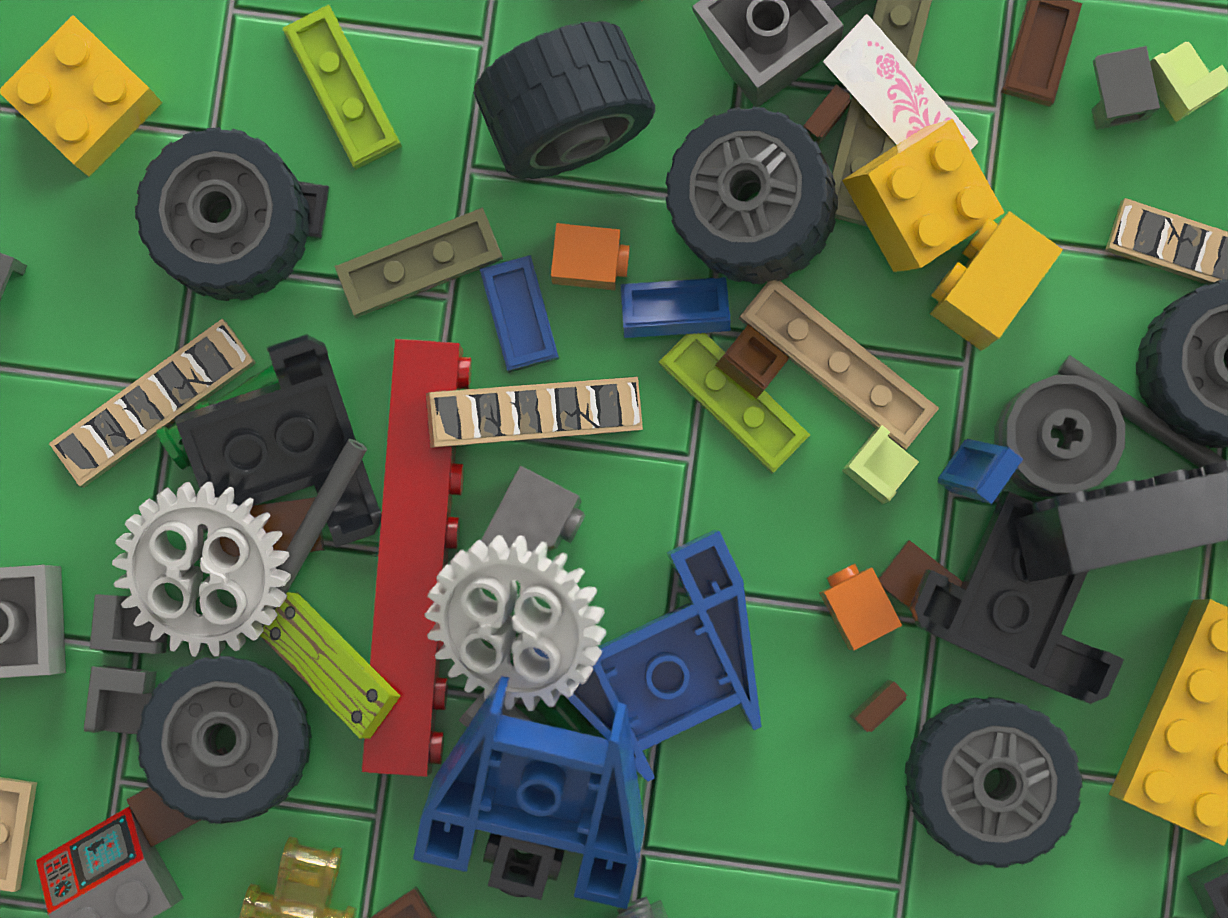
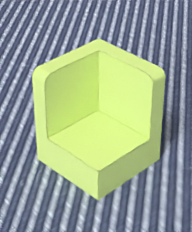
(1185, 81)
(880, 465)

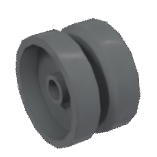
(1090, 429)

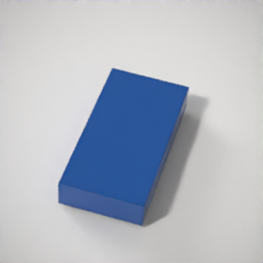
(675, 307)
(519, 313)
(979, 470)

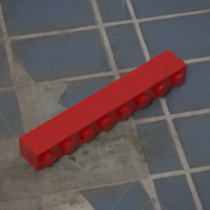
(411, 555)

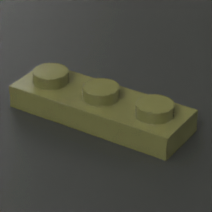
(419, 262)

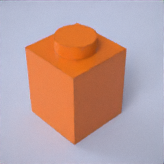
(588, 257)
(859, 606)

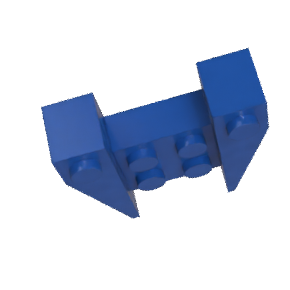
(679, 663)
(542, 790)

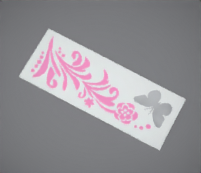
(888, 84)

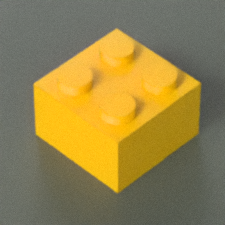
(80, 96)
(923, 196)
(997, 280)

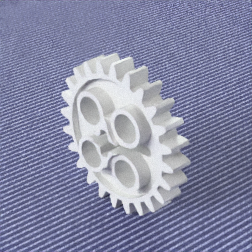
(154, 561)
(468, 615)

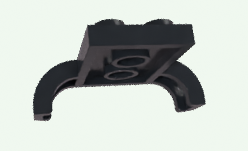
(283, 439)
(1015, 620)

